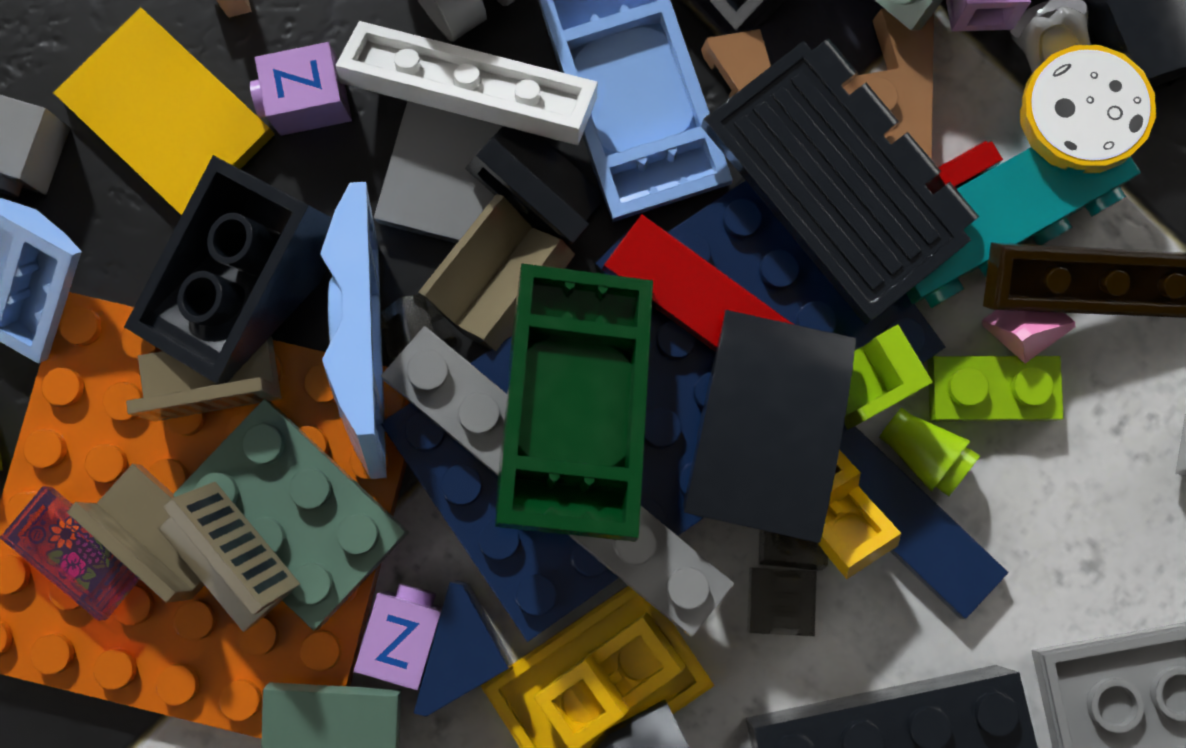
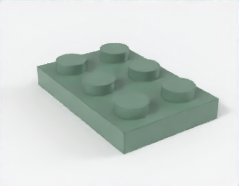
(303, 509)

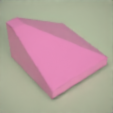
(1027, 331)

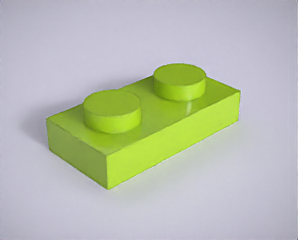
(995, 389)

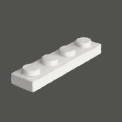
(467, 82)

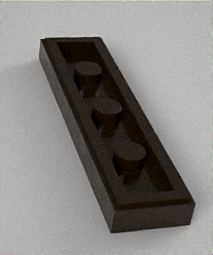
(1085, 280)

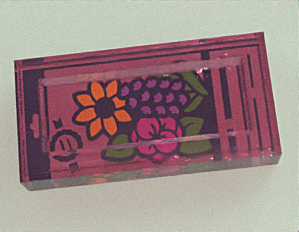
(69, 554)

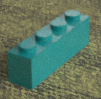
(1019, 203)

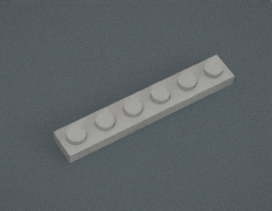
(473, 414)

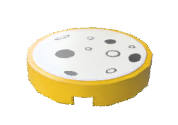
(1087, 108)

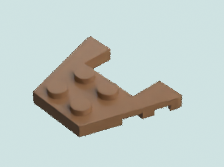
(903, 87)

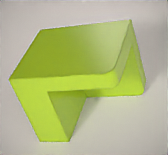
(883, 375)

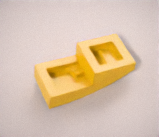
(854, 526)
(609, 682)

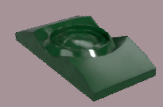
(576, 404)

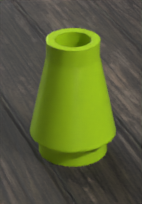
(930, 451)

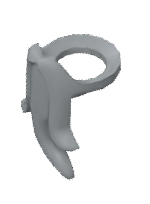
(1050, 29)

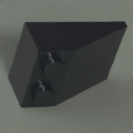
(230, 272)

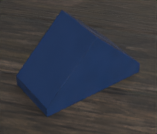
(462, 652)

